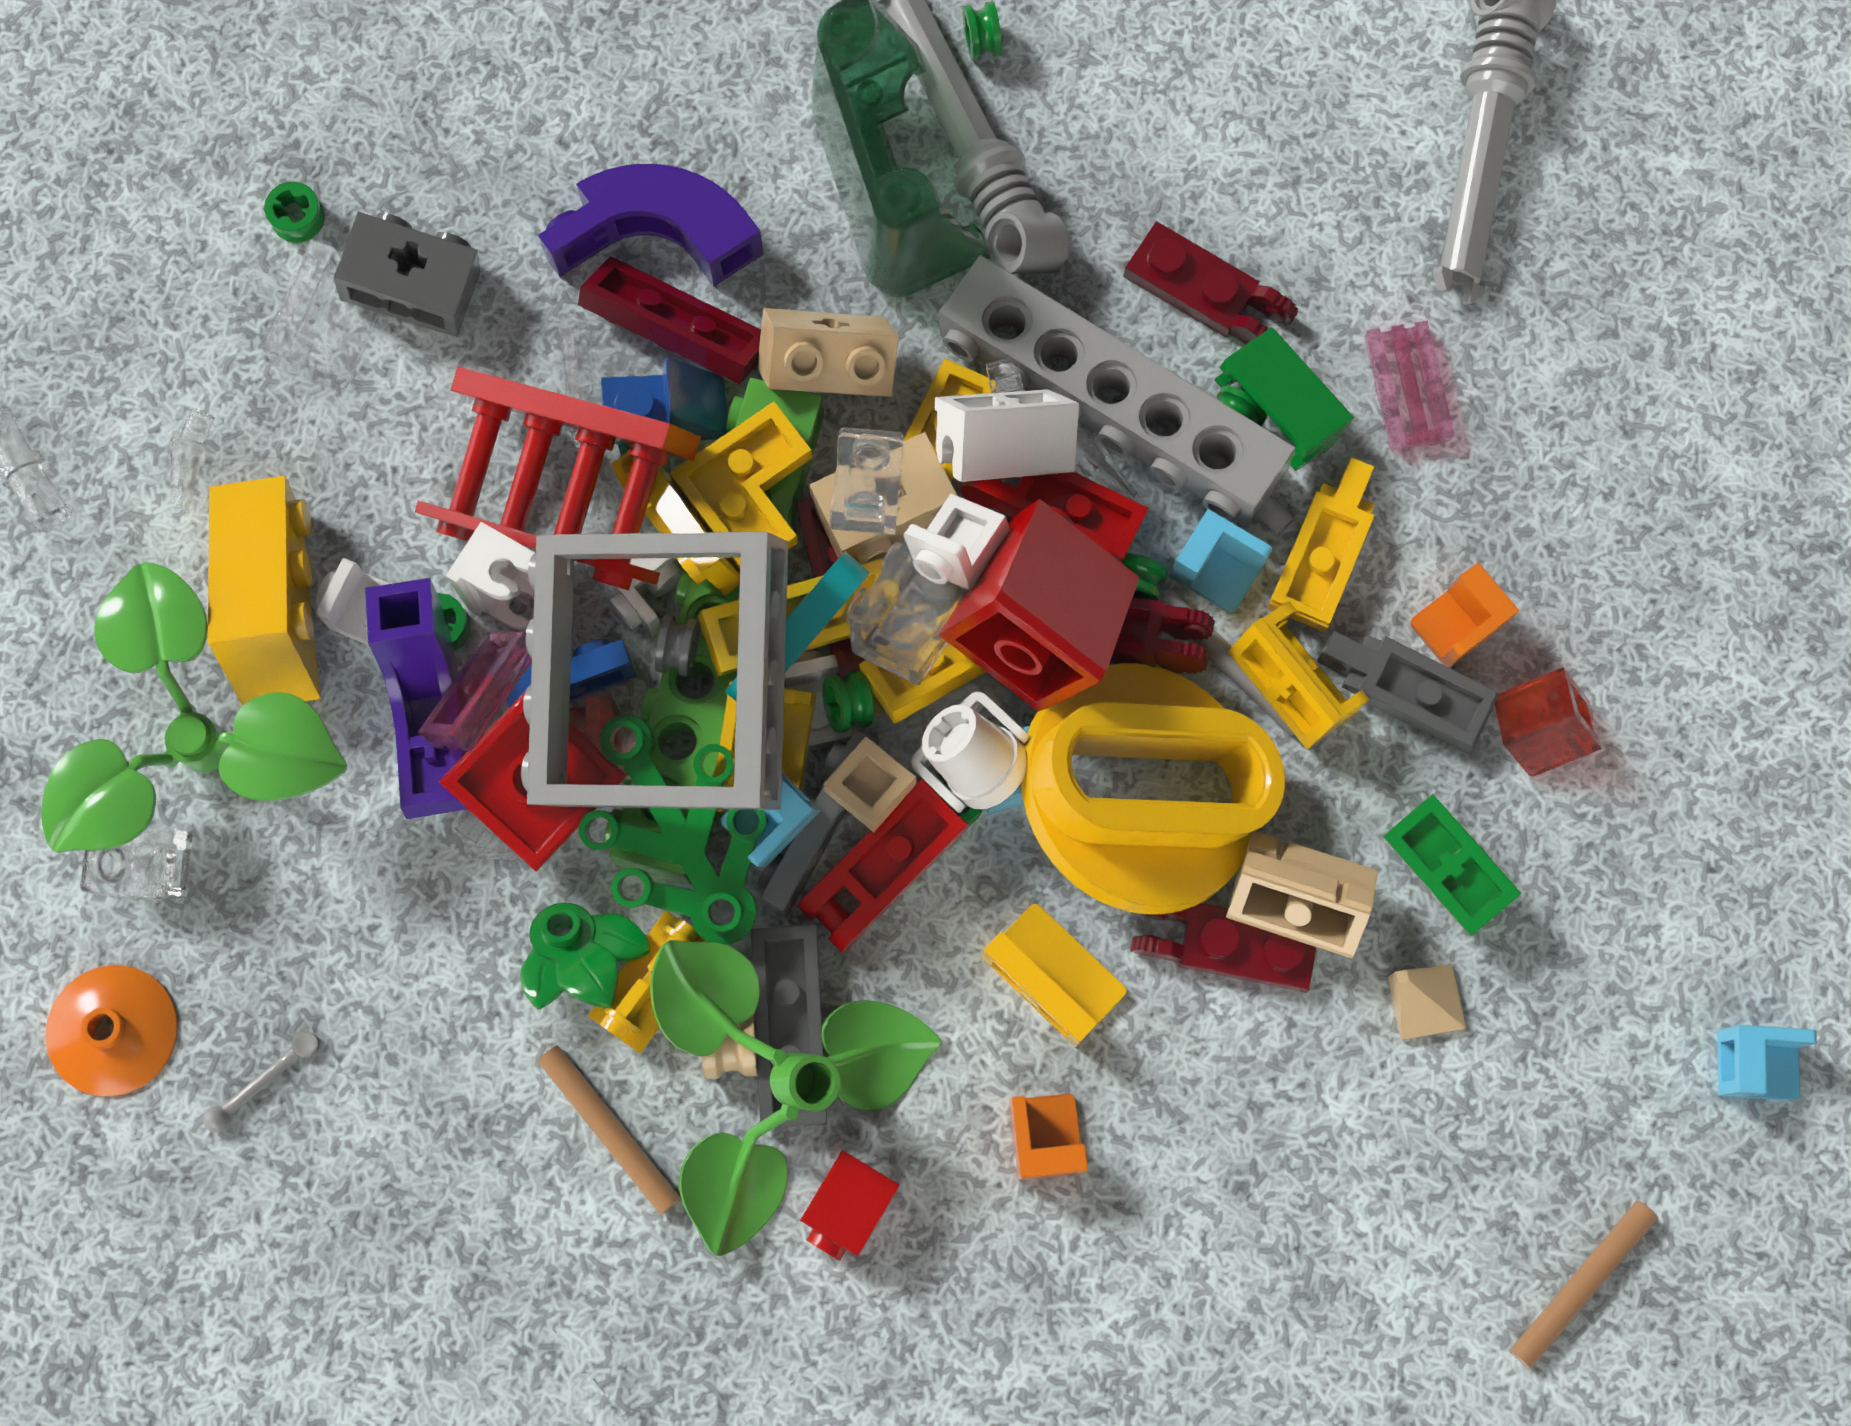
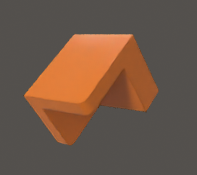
(1464, 616)
(1046, 1136)

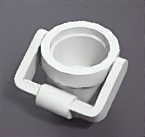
(972, 754)

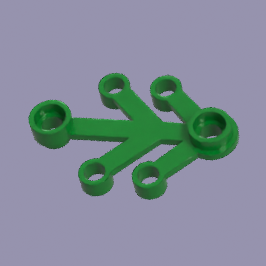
(681, 842)

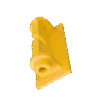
(632, 1013)

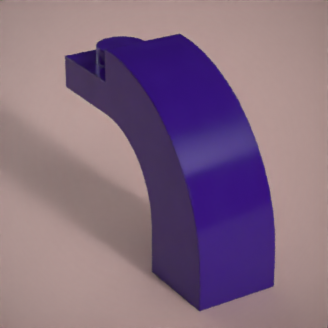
(656, 203)
(418, 667)

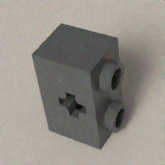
(430, 295)

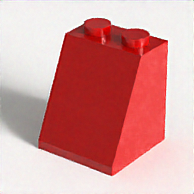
(1044, 609)

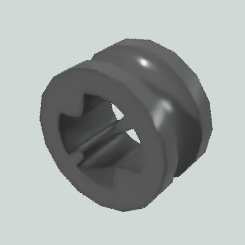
(677, 645)

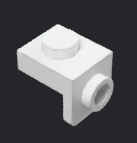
(957, 542)

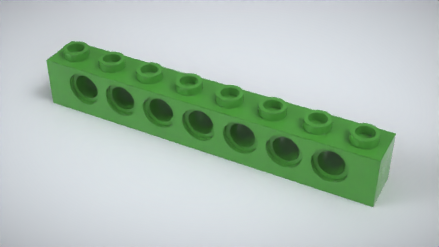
(703, 718)

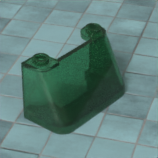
(891, 212)

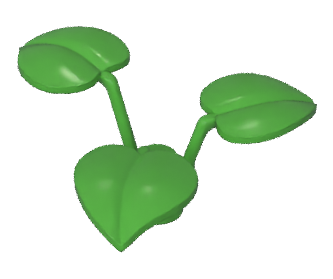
(274, 754)
(873, 1059)

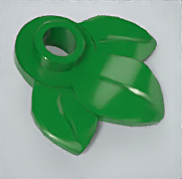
(581, 960)

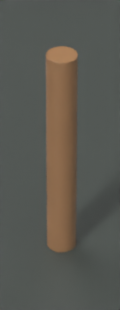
(609, 1130)
(1583, 1284)

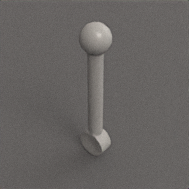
(304, 1045)

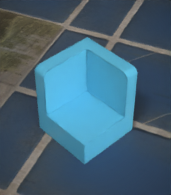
(1220, 561)
(782, 826)
(1761, 1061)

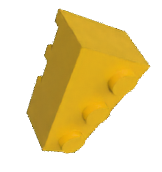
(261, 589)

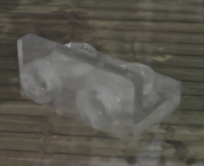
(902, 617)

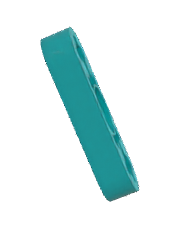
(818, 608)

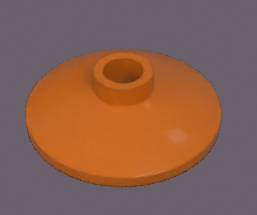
(141, 1035)

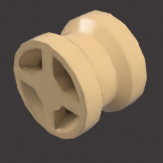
(732, 1056)

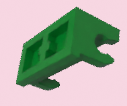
(1288, 394)
(1451, 865)

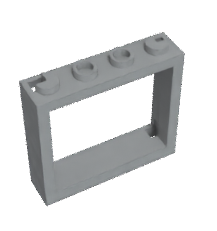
(758, 669)

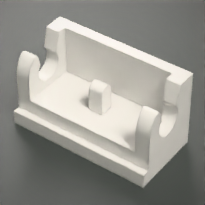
(1007, 434)
(491, 574)

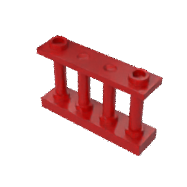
(545, 416)

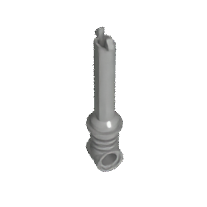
(1495, 82)
(989, 170)

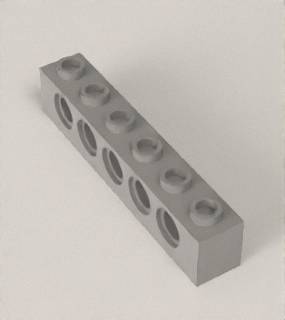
(996, 298)

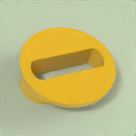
(1148, 851)

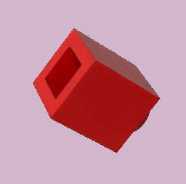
(848, 1206)

